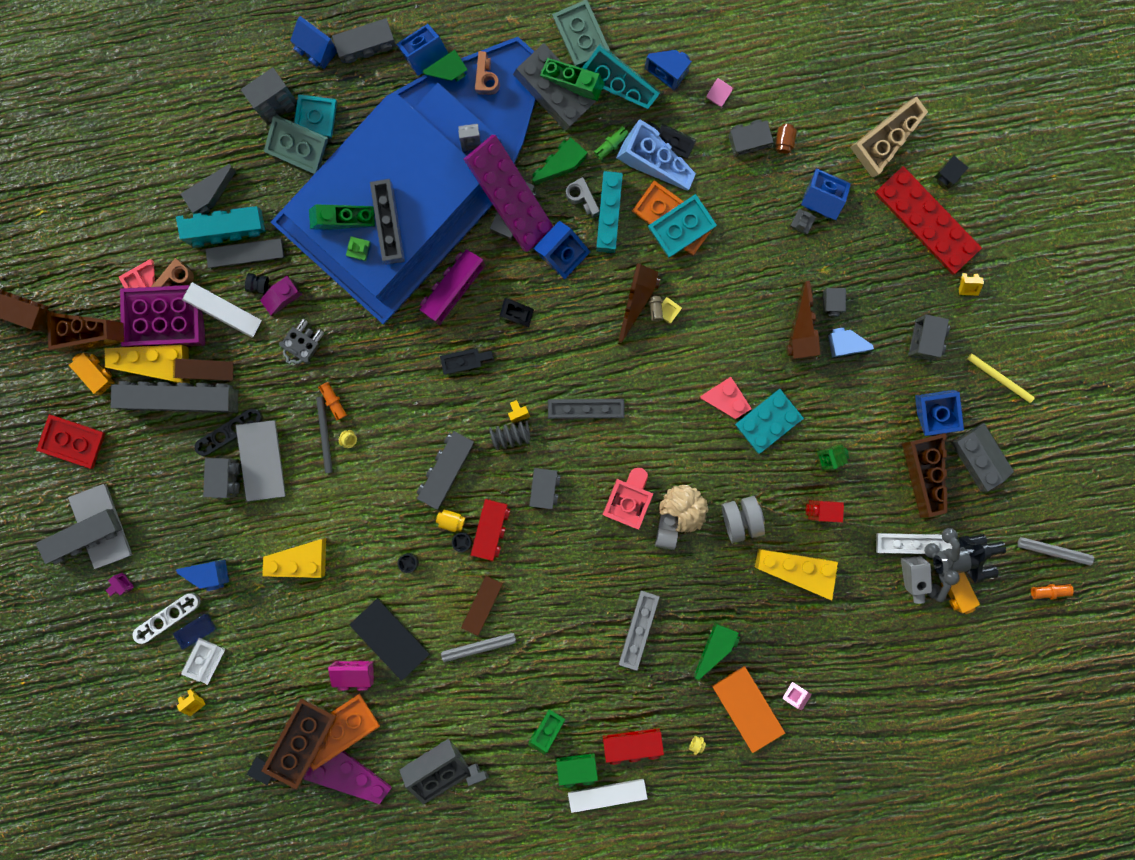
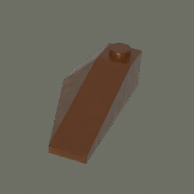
(642, 288)
(803, 337)

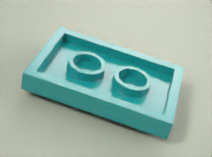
(682, 226)
(769, 421)

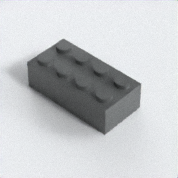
(557, 101)

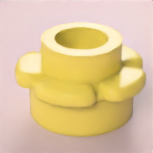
(347, 439)
(697, 745)

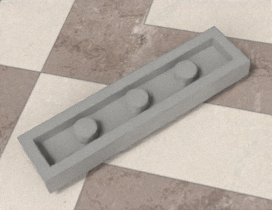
(639, 630)

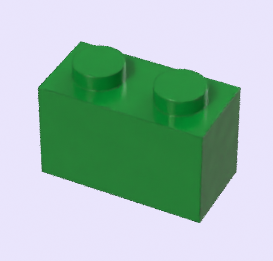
(577, 770)

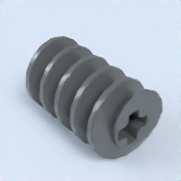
(510, 435)

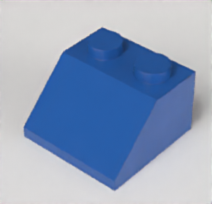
(312, 43)
(422, 49)
(668, 67)
(826, 194)
(562, 249)
(939, 412)
(206, 575)

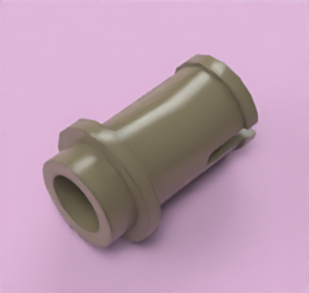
(656, 308)

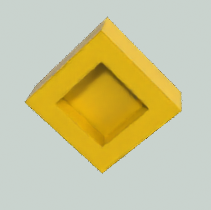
(970, 285)
(518, 414)
(190, 704)

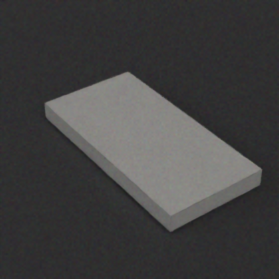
(260, 460)
(89, 504)

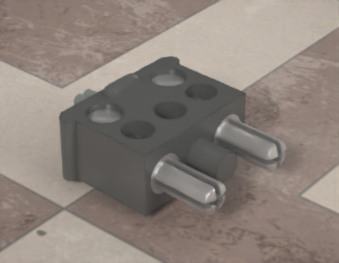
(301, 350)

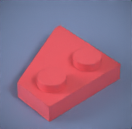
(139, 276)
(727, 399)

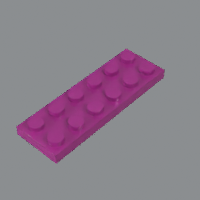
(508, 192)

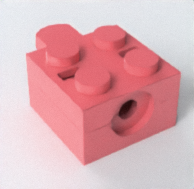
(629, 499)

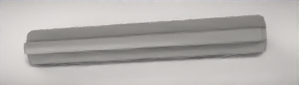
(1055, 551)
(478, 647)

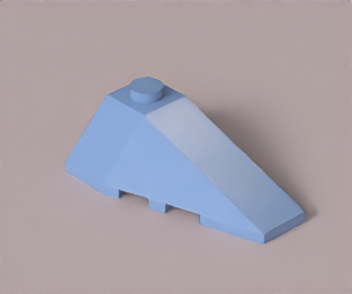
(650, 154)

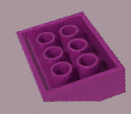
(160, 317)

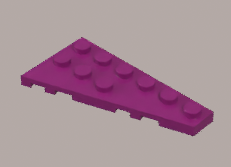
(350, 777)

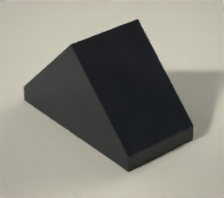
(516, 312)

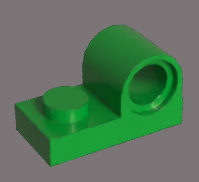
(546, 732)

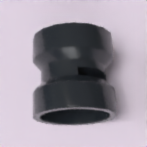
(256, 283)
(459, 542)
(408, 562)

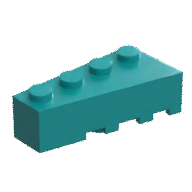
(620, 78)
(220, 226)

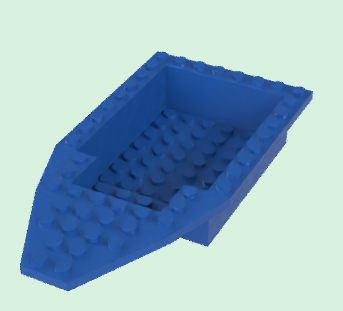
(417, 147)

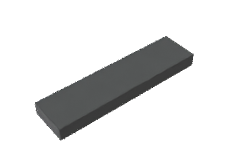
(245, 253)
(585, 408)

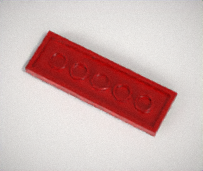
(928, 220)

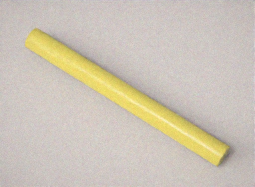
(1001, 378)

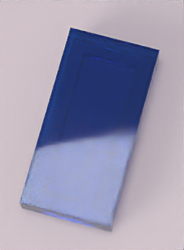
(196, 629)

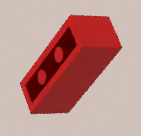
(825, 511)
(490, 530)
(633, 746)

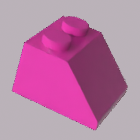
(351, 674)

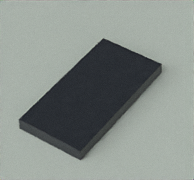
(389, 639)

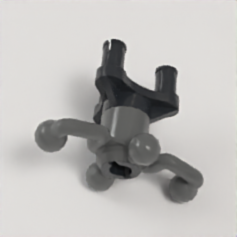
(966, 555)

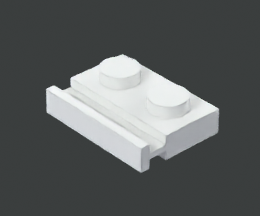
(203, 661)

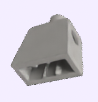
(917, 577)

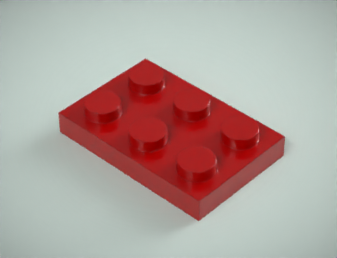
(70, 441)

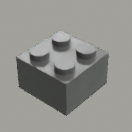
(929, 337)
(221, 478)

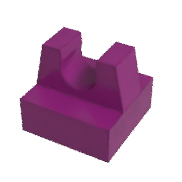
(119, 584)

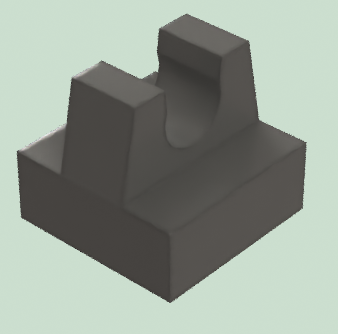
(802, 221)
(476, 775)

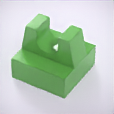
(358, 248)

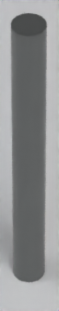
(324, 434)

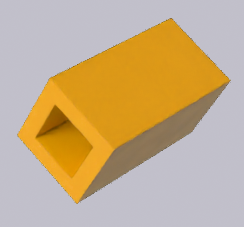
(91, 373)
(962, 596)

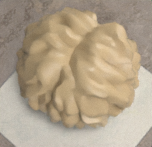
(687, 506)

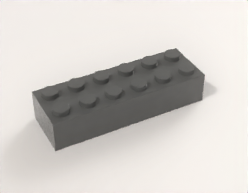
(168, 397)

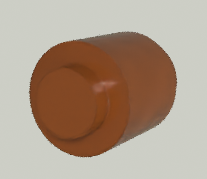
(785, 138)

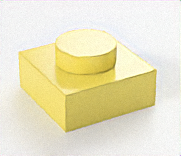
(670, 310)

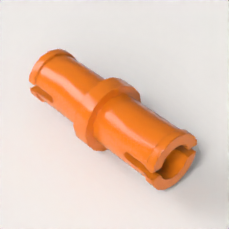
(332, 401)
(1052, 591)

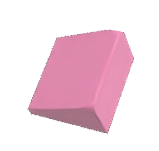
(719, 92)
(796, 696)

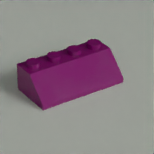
(452, 287)

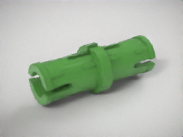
(611, 143)

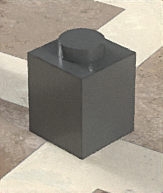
(834, 301)

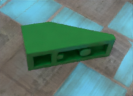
(833, 457)
(717, 647)

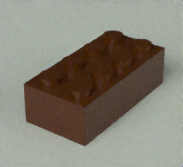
(23, 312)
(299, 743)

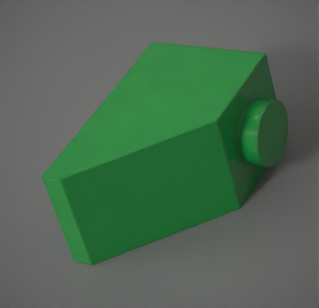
(447, 68)

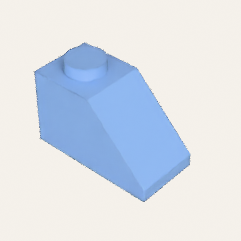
(847, 343)

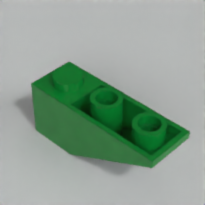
(575, 79)
(565, 161)
(340, 216)

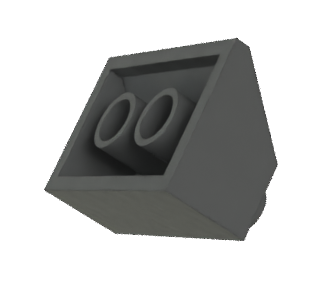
(982, 458)
(435, 772)

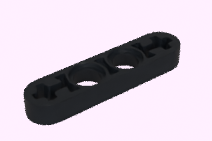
(227, 430)

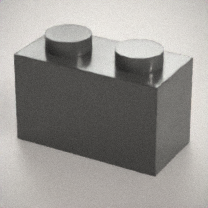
(750, 137)
(543, 488)

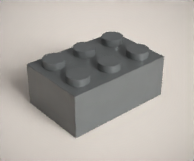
(269, 96)

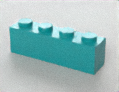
(609, 212)

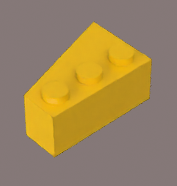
(300, 561)

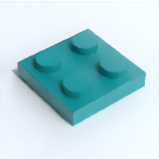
(316, 114)

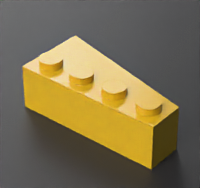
(147, 360)
(803, 571)

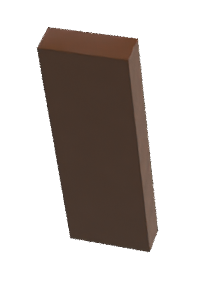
(203, 369)
(482, 605)

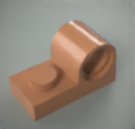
(483, 76)
(172, 274)

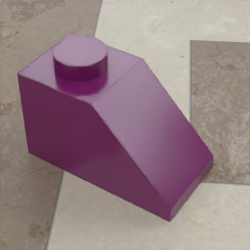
(280, 295)

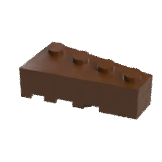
(77, 333)
(927, 473)

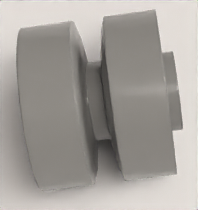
(748, 518)

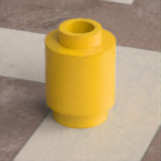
(450, 521)

